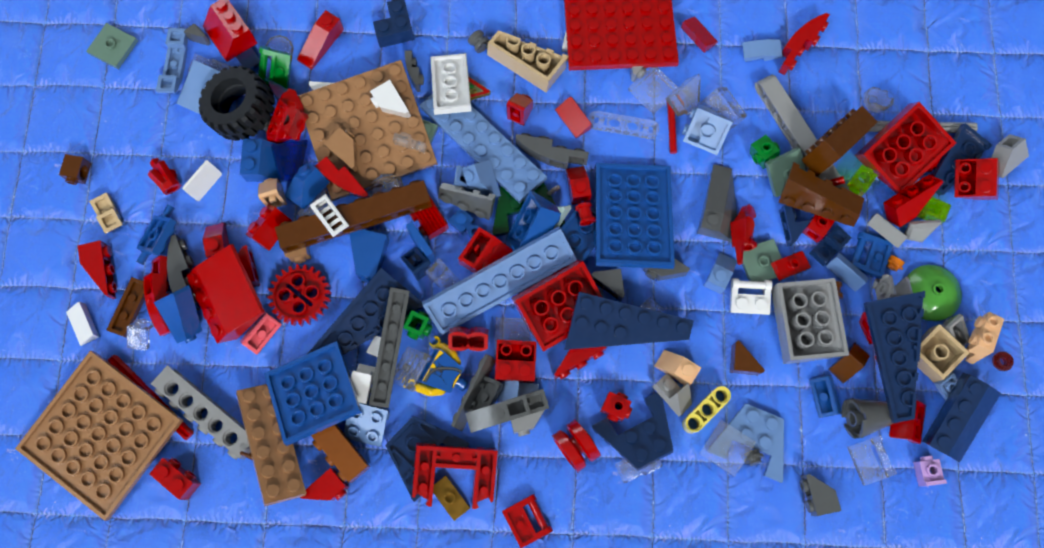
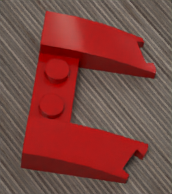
(479, 459)

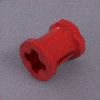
(585, 213)

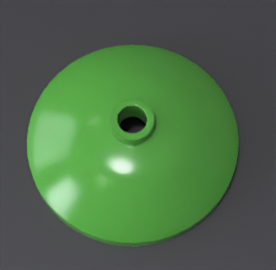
(936, 305)

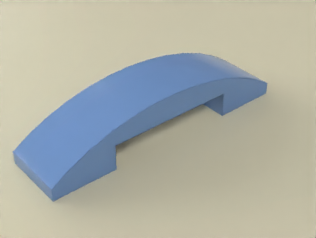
(174, 62)

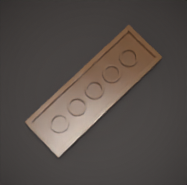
(273, 460)

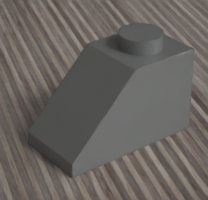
(663, 274)

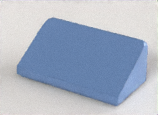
(847, 272)

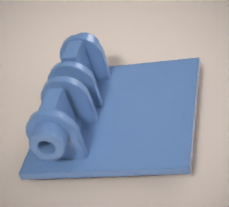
(367, 426)

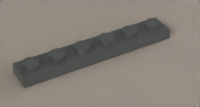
(389, 348)

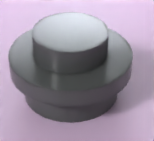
(754, 457)

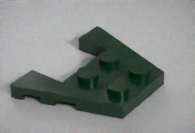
(509, 206)

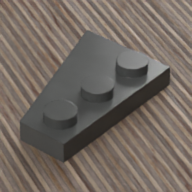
(468, 201)

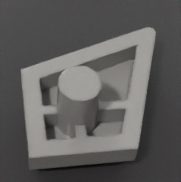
(920, 230)

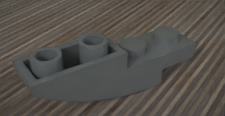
(542, 150)
(179, 265)
(507, 410)

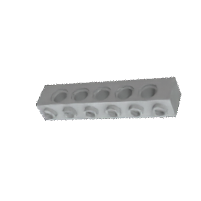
(164, 387)

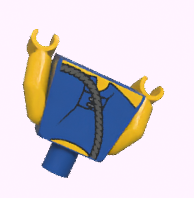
(442, 372)

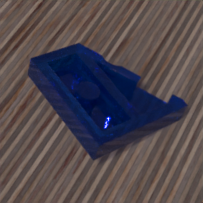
(289, 158)

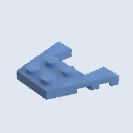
(768, 434)

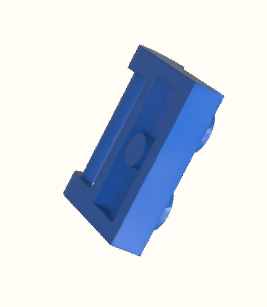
(877, 255)

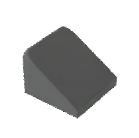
(196, 35)

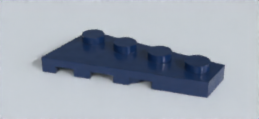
(968, 146)

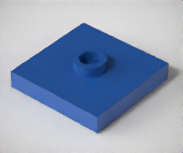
(421, 242)

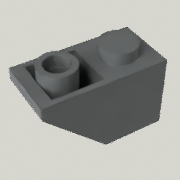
(820, 497)

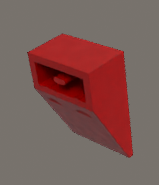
(482, 251)

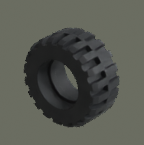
(224, 90)

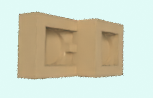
(106, 212)

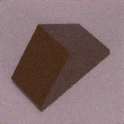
(743, 362)
(849, 365)

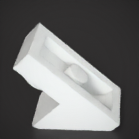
(362, 382)

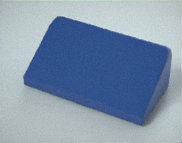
(825, 396)

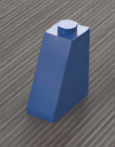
(368, 252)
(180, 314)

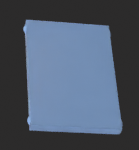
(195, 81)

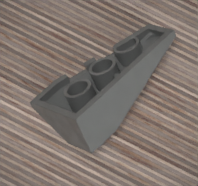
(719, 205)

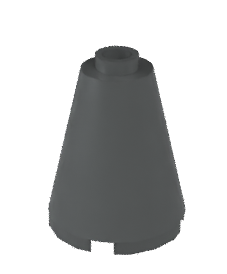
(865, 416)

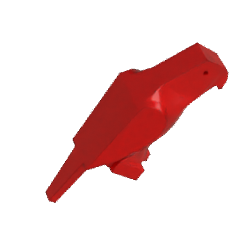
(742, 232)

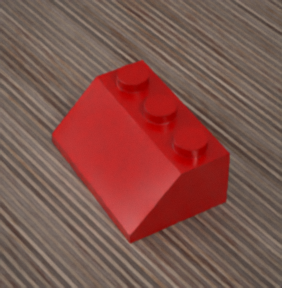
(228, 30)

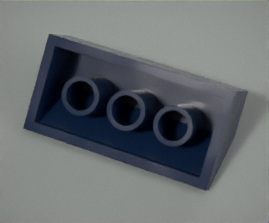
(961, 416)

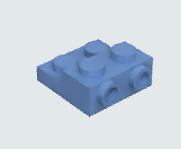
(706, 129)

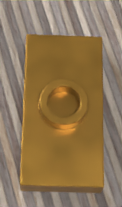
(450, 498)

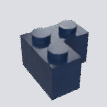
(396, 28)

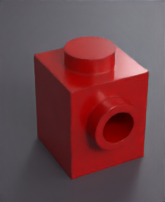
(818, 227)

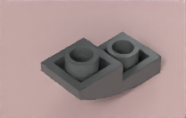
(414, 73)

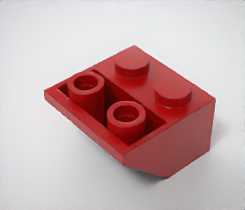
(977, 179)
(515, 361)

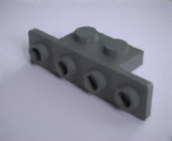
(481, 392)

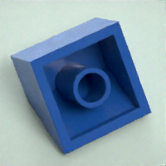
(257, 160)

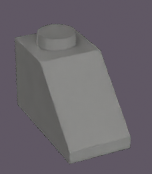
(523, 425)

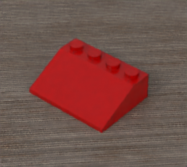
(906, 147)
(225, 294)
(551, 302)

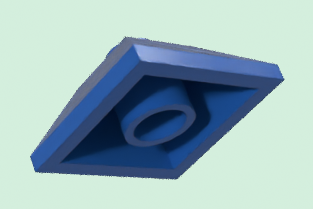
(306, 185)

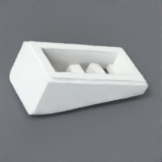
(321, 201)

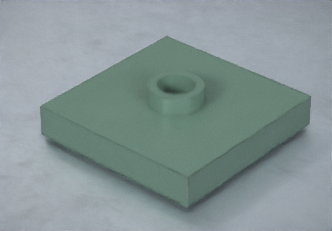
(112, 46)
(780, 167)
(758, 261)

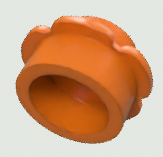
(895, 263)

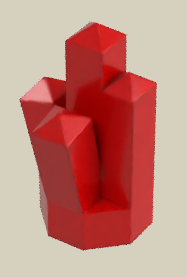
(163, 176)

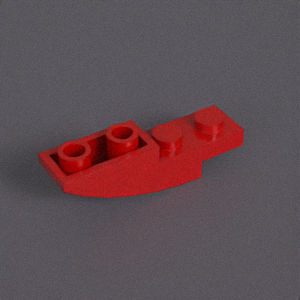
(802, 40)
(155, 288)

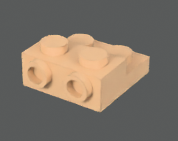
(984, 337)

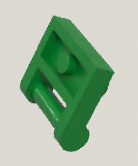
(280, 66)

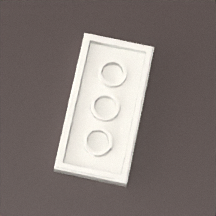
(450, 84)

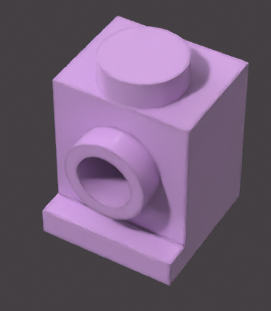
(923, 473)

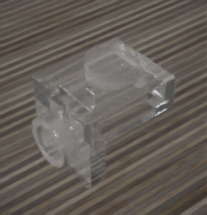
(139, 334)

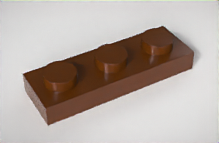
(127, 308)

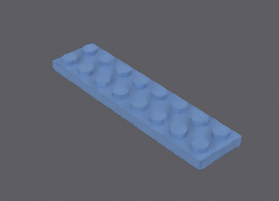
(486, 143)
(499, 280)

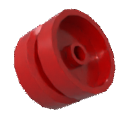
(576, 445)

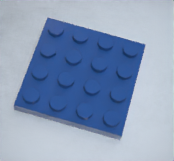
(312, 393)

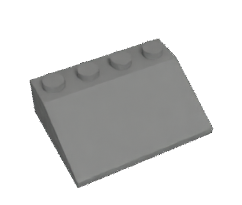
(809, 320)

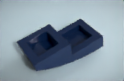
(249, 59)
(830, 245)

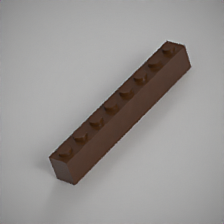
(359, 215)

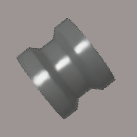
(478, 41)

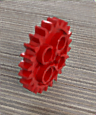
(311, 281)

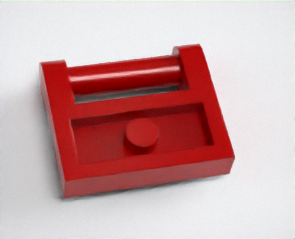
(521, 524)

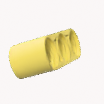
(715, 406)

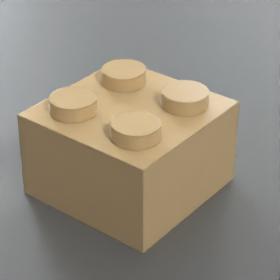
(940, 353)

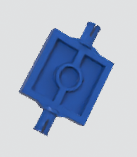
(156, 235)

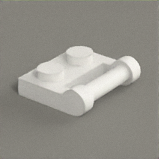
(748, 302)

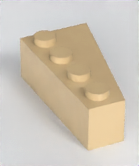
(527, 60)

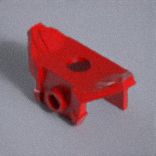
(289, 105)

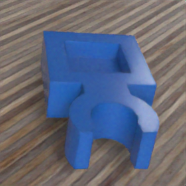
(463, 222)

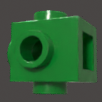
(764, 151)
(414, 319)

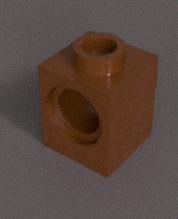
(75, 169)

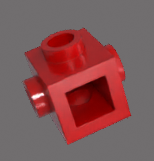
(609, 407)

